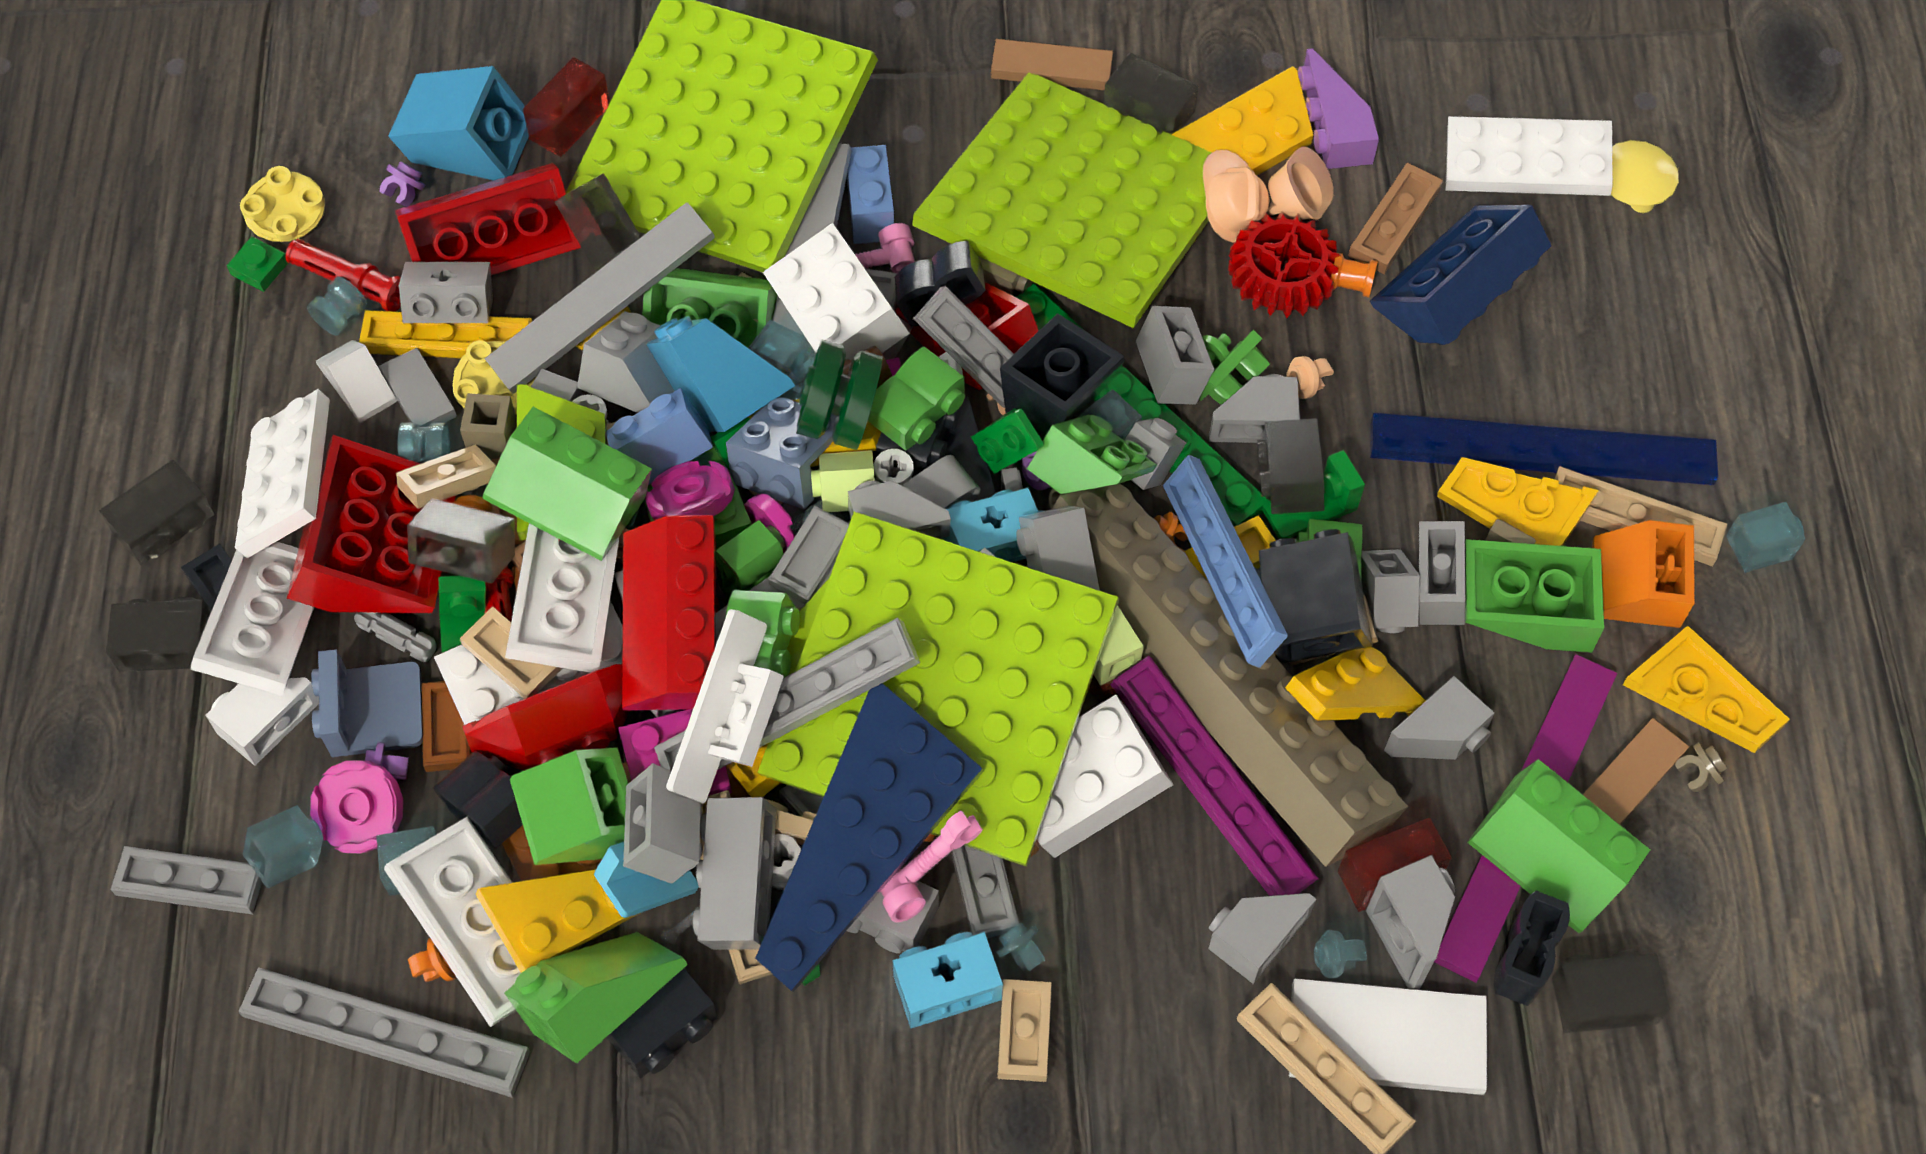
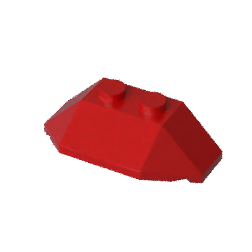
(553, 722)

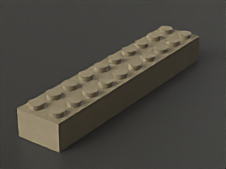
(1295, 761)

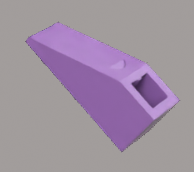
(1341, 118)

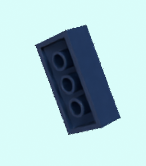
(1463, 272)

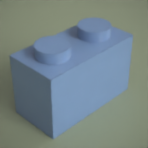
(869, 193)
(662, 433)

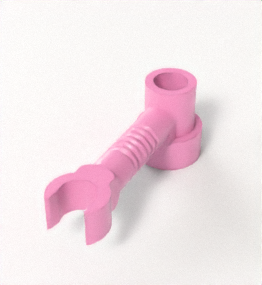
(895, 249)
(901, 893)

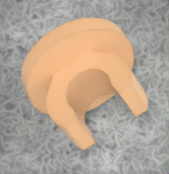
(1309, 374)

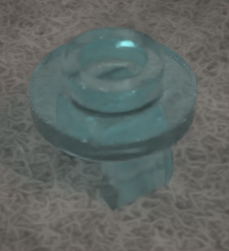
(1021, 947)
(1335, 954)

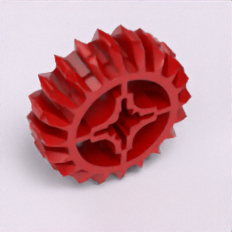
(1261, 254)

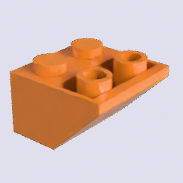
(1648, 573)

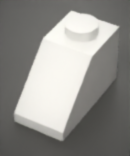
(257, 719)

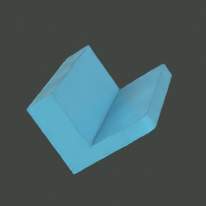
(634, 891)

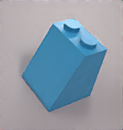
(462, 123)
(715, 371)

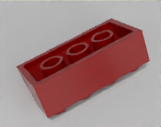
(494, 222)
(668, 611)

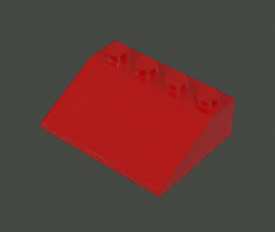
(359, 541)

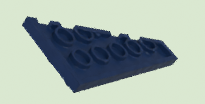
(877, 810)

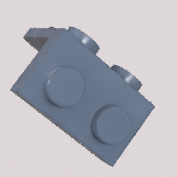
(772, 457)
(366, 705)

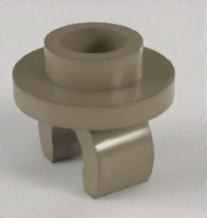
(1709, 764)

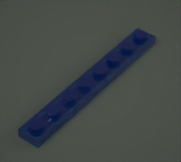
(1544, 448)

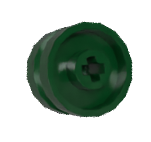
(833, 393)

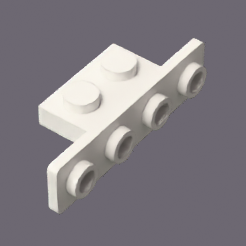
(728, 710)

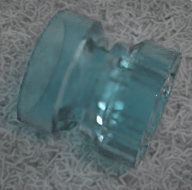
(337, 305)
(423, 443)

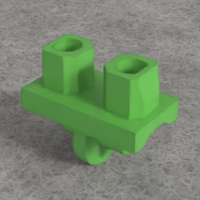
(1243, 357)

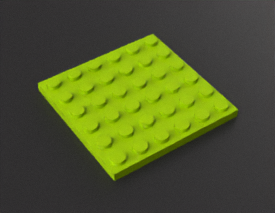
(730, 122)
(1074, 198)
(997, 673)

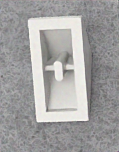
(357, 380)

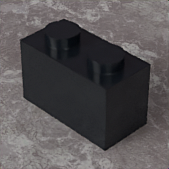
(664, 1024)

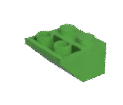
(1087, 456)
(573, 805)

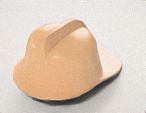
(1301, 187)
(1232, 194)

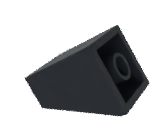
(1057, 374)
(1316, 595)

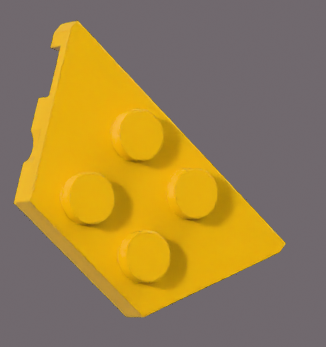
(1258, 125)

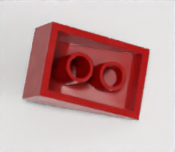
(1001, 313)

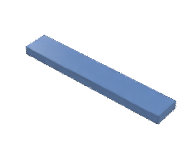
(1225, 562)

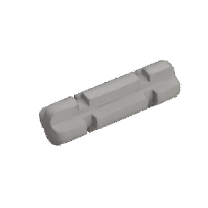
(397, 634)

